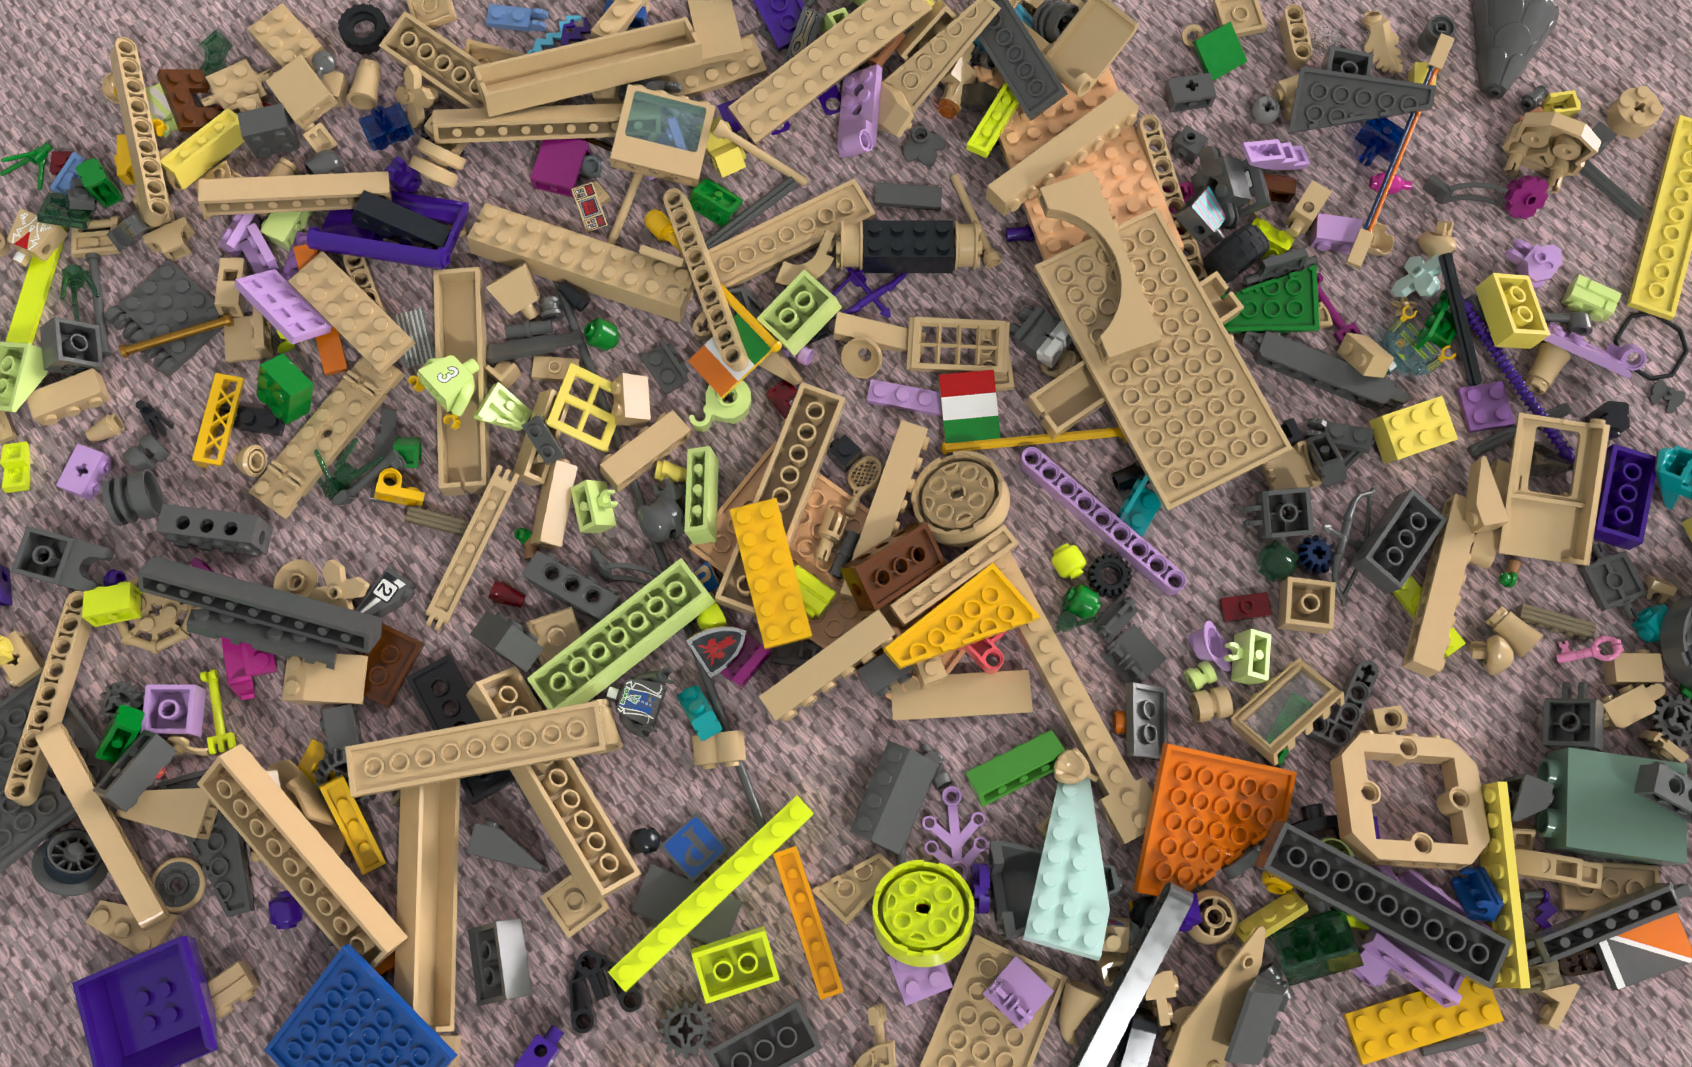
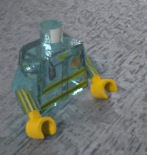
(1401, 342)

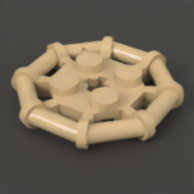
(156, 624)

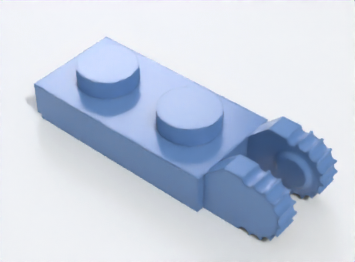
(516, 18)

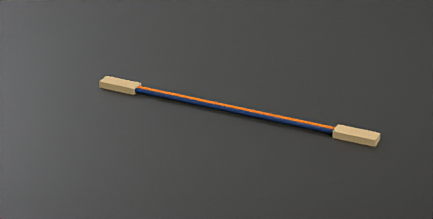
(1365, 237)

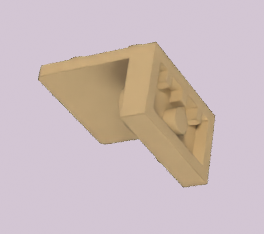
(248, 338)

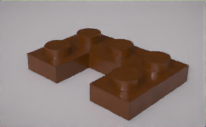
(177, 88)

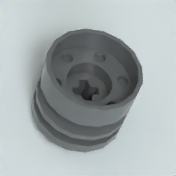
(1052, 18)
(132, 497)

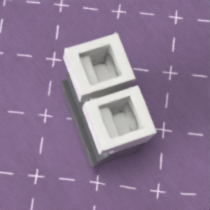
(1040, 335)

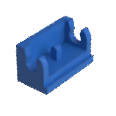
(1477, 894)

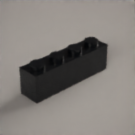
(398, 223)

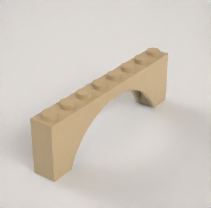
(1083, 205)

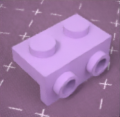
(237, 233)

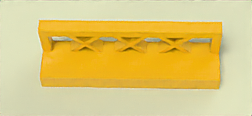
(213, 418)

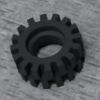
(1117, 564)

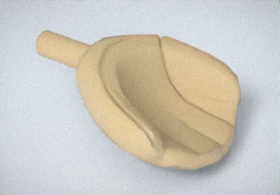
(1072, 768)

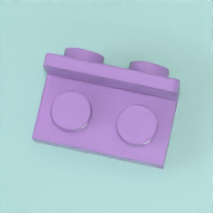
(258, 252)

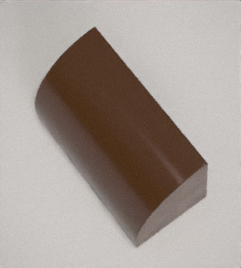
(1280, 187)

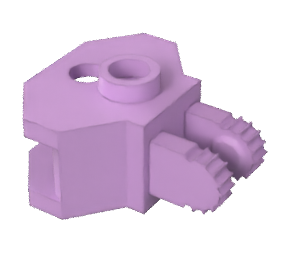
(1535, 261)

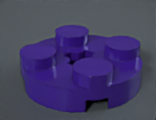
(980, 884)

